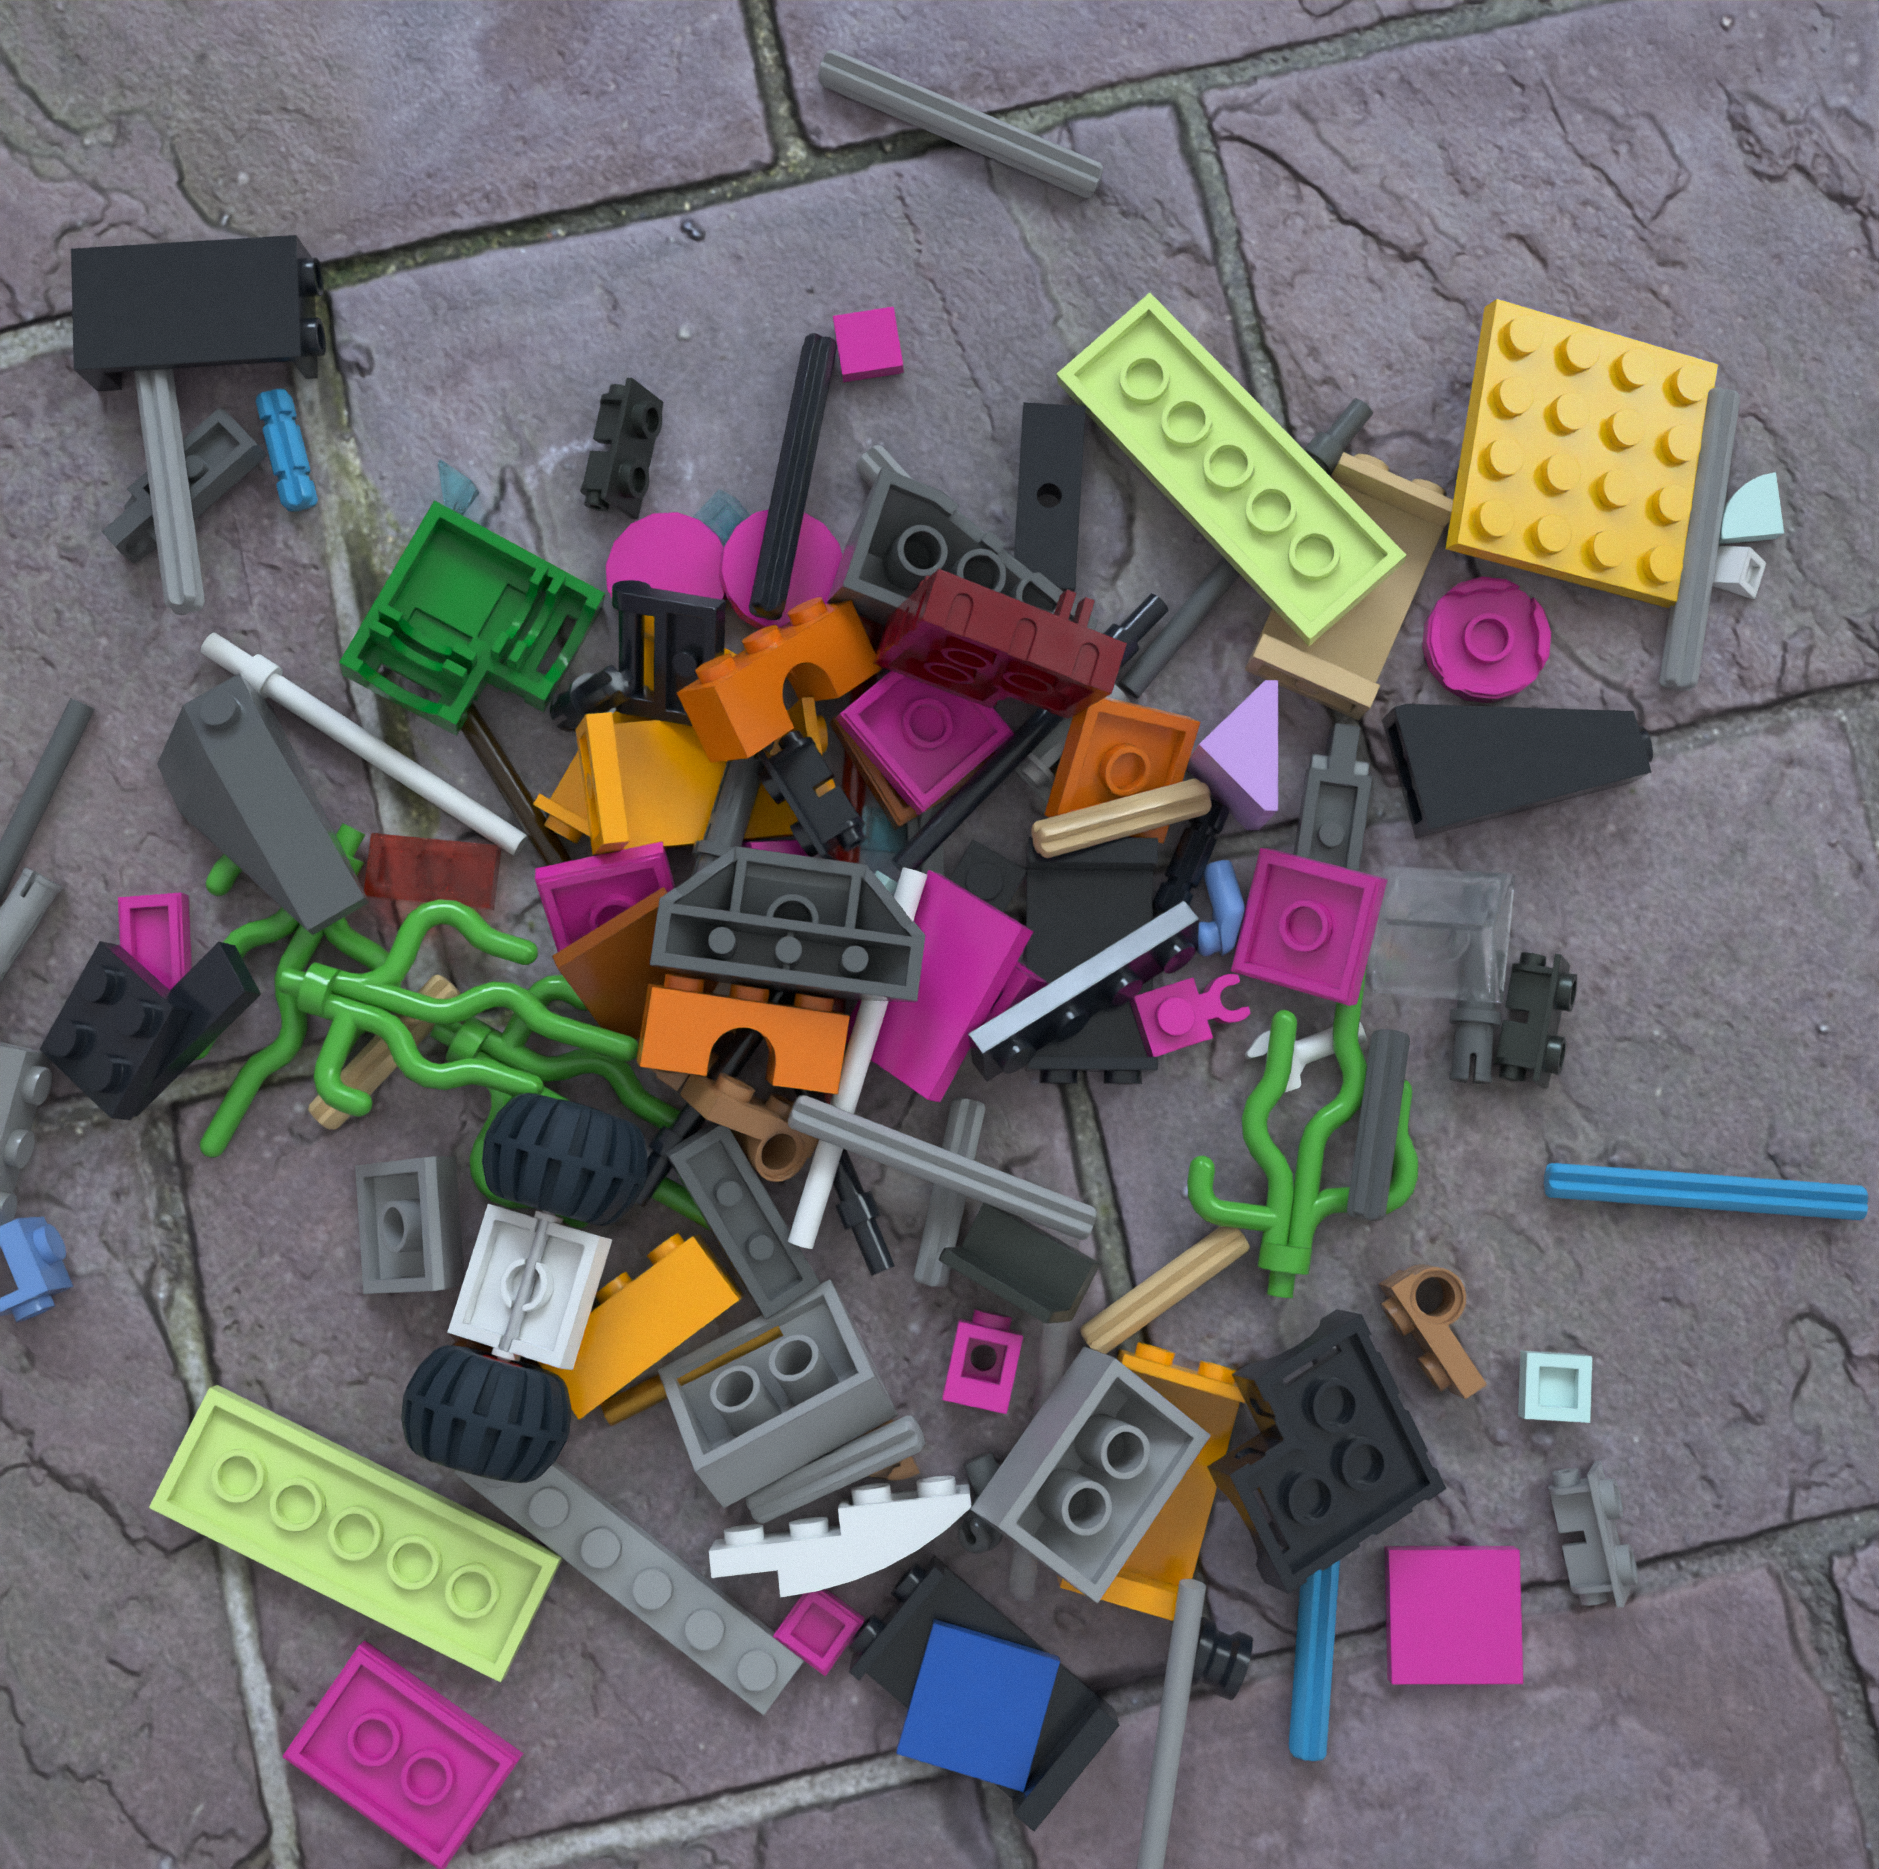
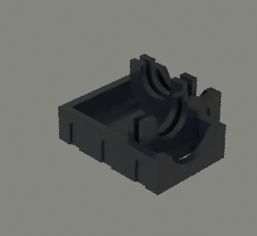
(1329, 1456)

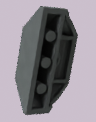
(790, 928)

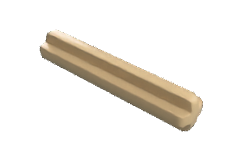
(1120, 818)
(375, 1061)
(1164, 1289)

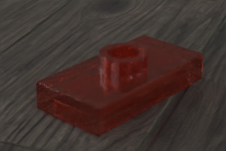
(432, 870)

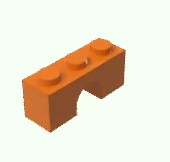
(740, 698)
(801, 1039)

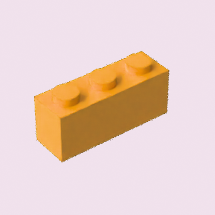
(646, 1319)

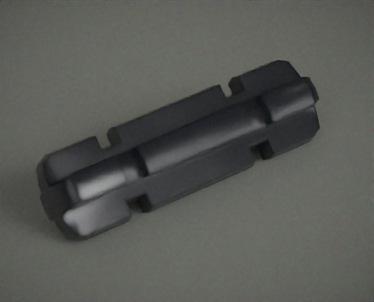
(1190, 858)

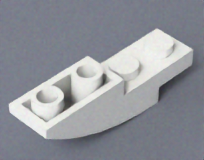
(871, 1535)

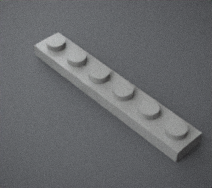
(648, 1581)

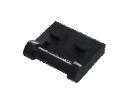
(686, 635)

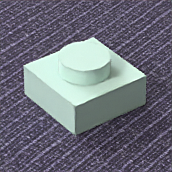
(1555, 1386)

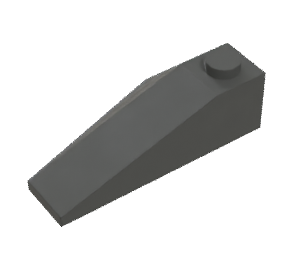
(911, 534)
(253, 801)

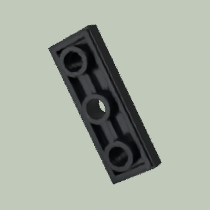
(1053, 466)
(218, 993)

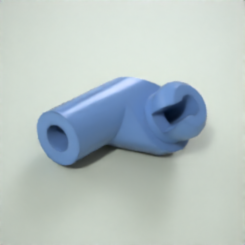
(1227, 913)

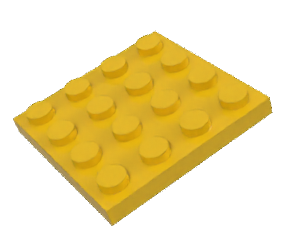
(1579, 454)

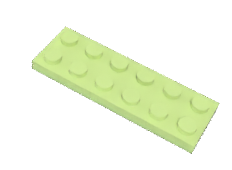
(1231, 469)
(356, 1532)

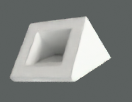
(1738, 570)

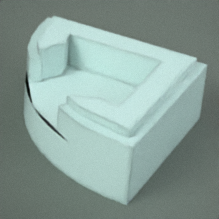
(1753, 512)

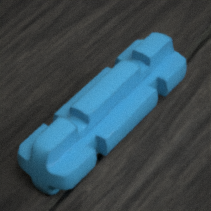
(286, 450)

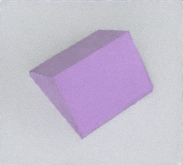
(1242, 759)

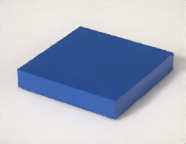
(978, 1705)

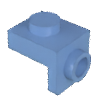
(35, 1260)

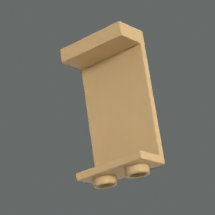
(1349, 657)

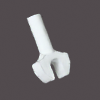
(1305, 1051)

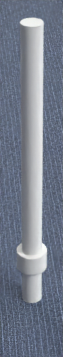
(270, 683)
(851, 1081)

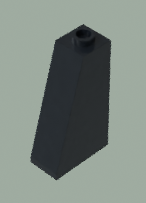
(1498, 761)

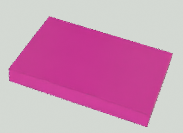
(963, 970)
(402, 1755)

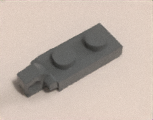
(215, 458)
(1335, 802)

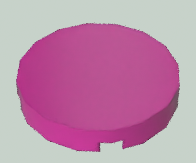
(669, 555)
(812, 573)
(1486, 640)

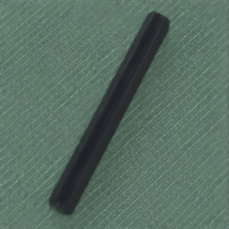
(793, 477)

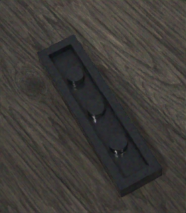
(1069, 1001)

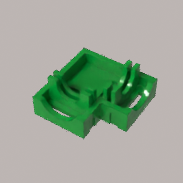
(468, 615)

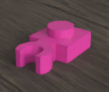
(1179, 1015)

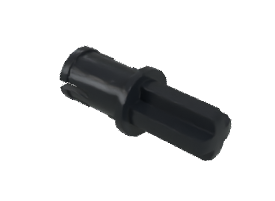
(591, 695)

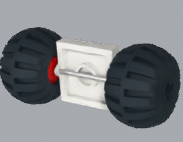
(526, 1290)

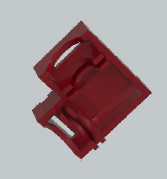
(1000, 647)

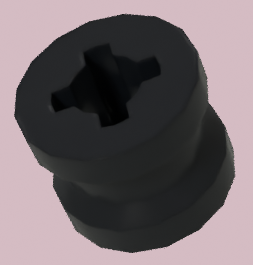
(1221, 1659)

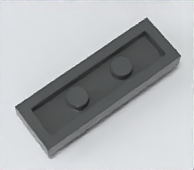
(742, 1218)

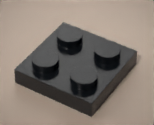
(115, 1030)

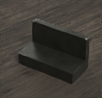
(1023, 1265)

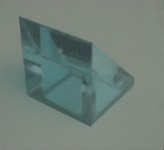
(456, 488)
(722, 514)
(880, 833)

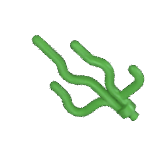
(358, 1002)
(293, 1021)
(483, 1042)
(1297, 1210)

